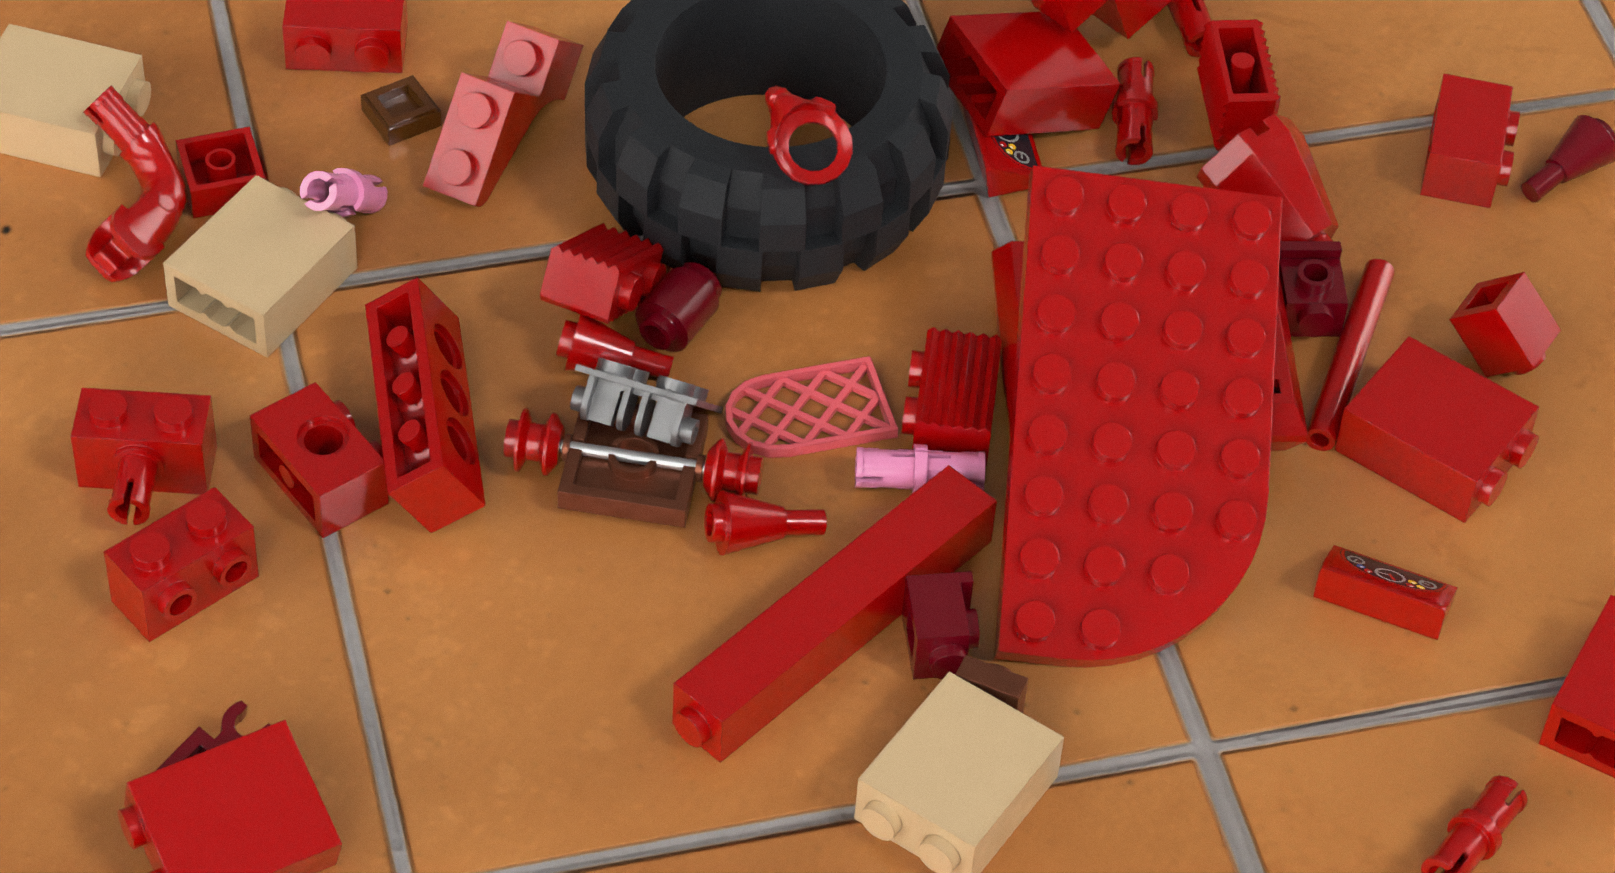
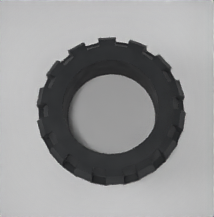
(730, 199)

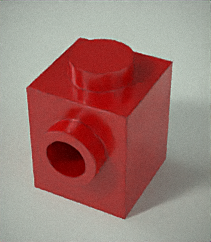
(1505, 325)

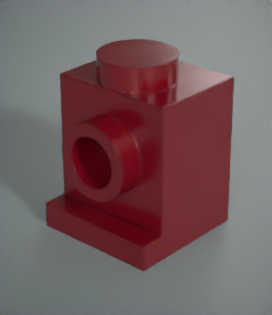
(1313, 287)
(939, 622)

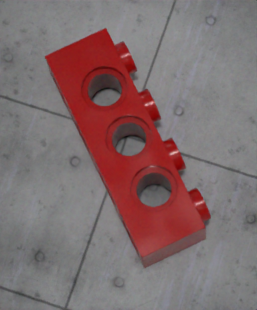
(424, 406)

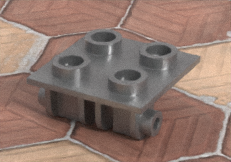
(672, 412)

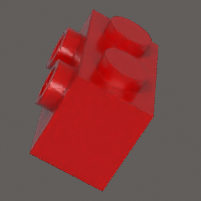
(181, 563)

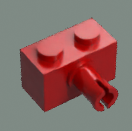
(143, 446)

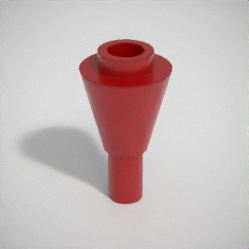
(589, 339)
(745, 522)

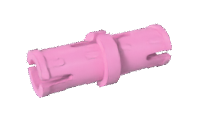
(343, 192)
(913, 467)

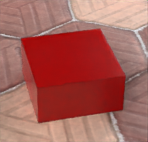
(217, 168)

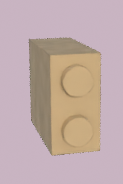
(49, 86)
(261, 266)
(958, 778)

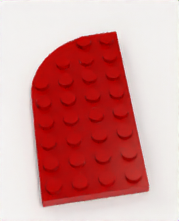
(1135, 414)

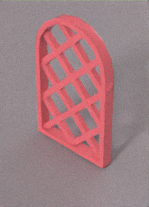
(810, 444)

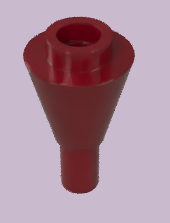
(1582, 149)

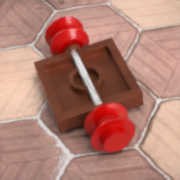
(627, 473)

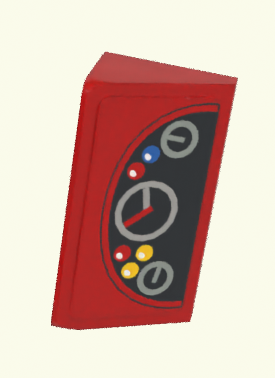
(1003, 159)
(1384, 591)

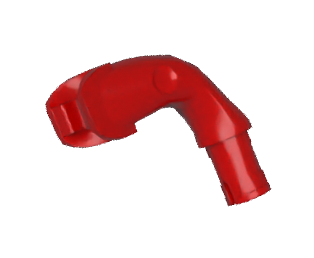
(136, 234)

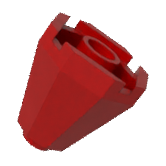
(1276, 166)

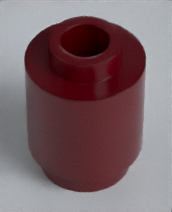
(679, 307)

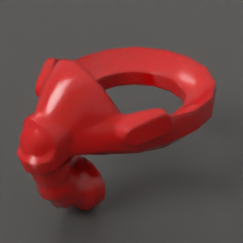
(791, 112)

